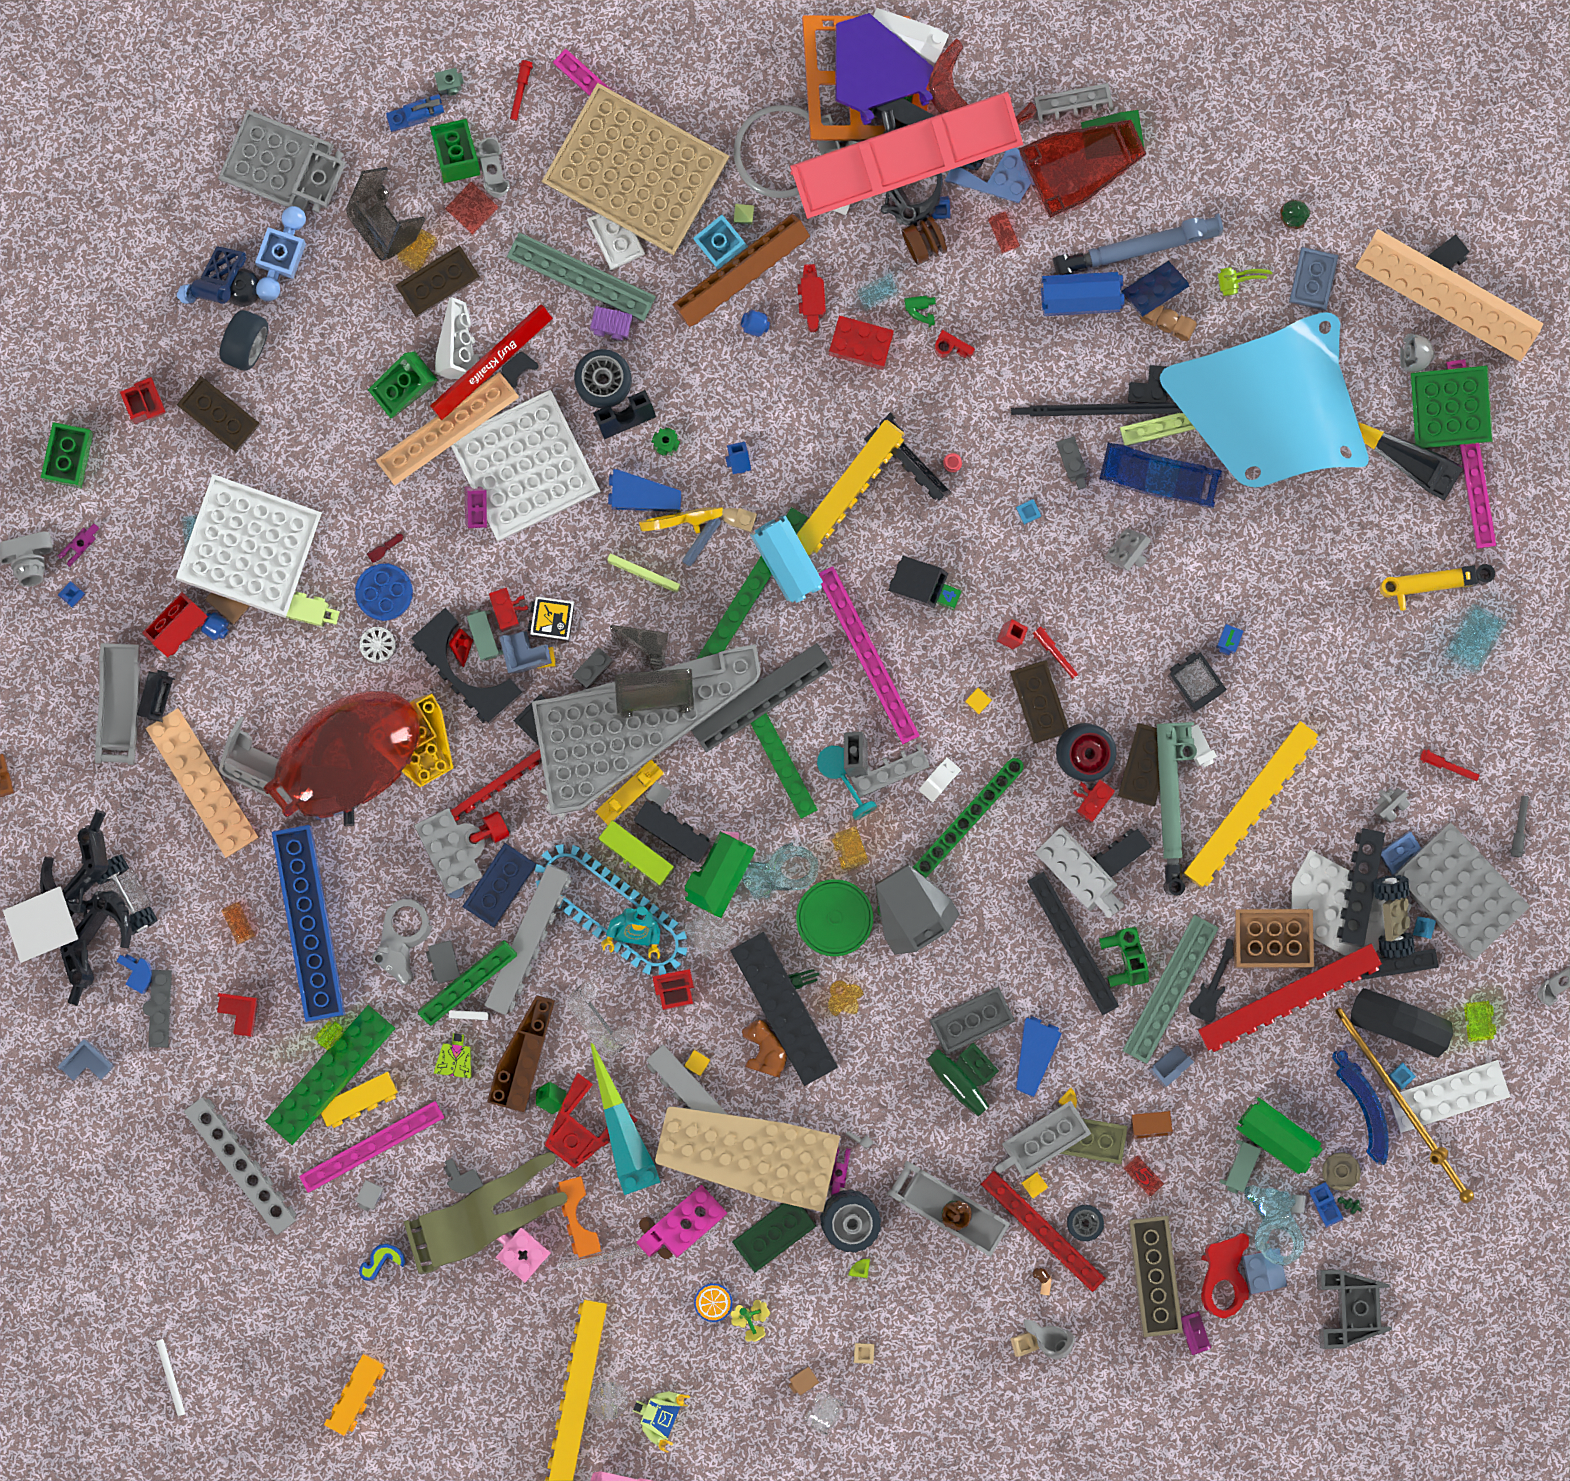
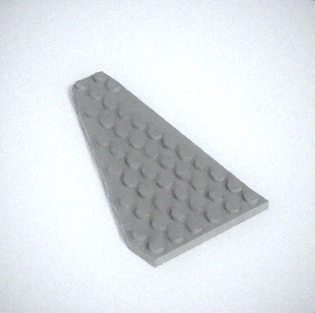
(593, 749)

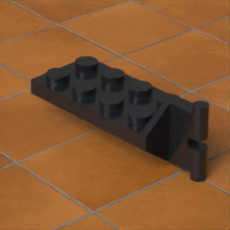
(912, 463)

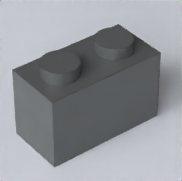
(593, 668)
(855, 754)
(443, 961)

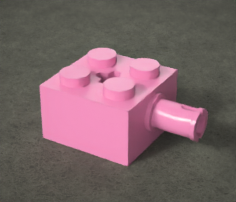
(510, 1253)

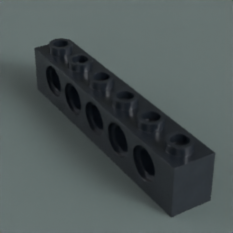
(1344, 933)

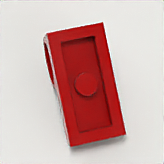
(963, 349)

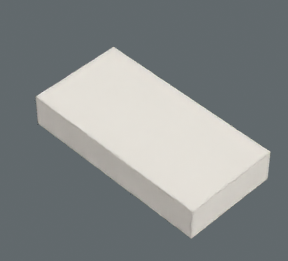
(468, 1015)

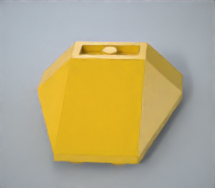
(433, 751)

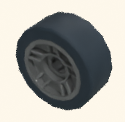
(1095, 1225)

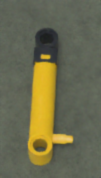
(1433, 581)

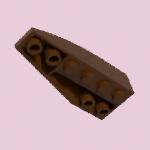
(520, 1061)

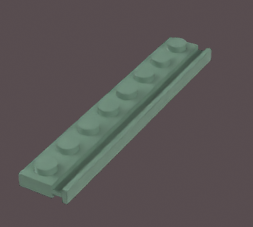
(581, 277)
(1170, 989)

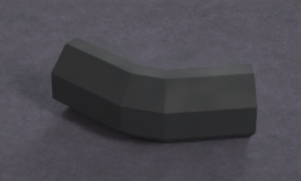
(1401, 1022)

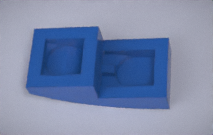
(1325, 1205)

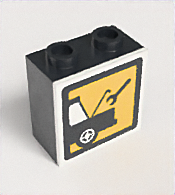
(551, 619)

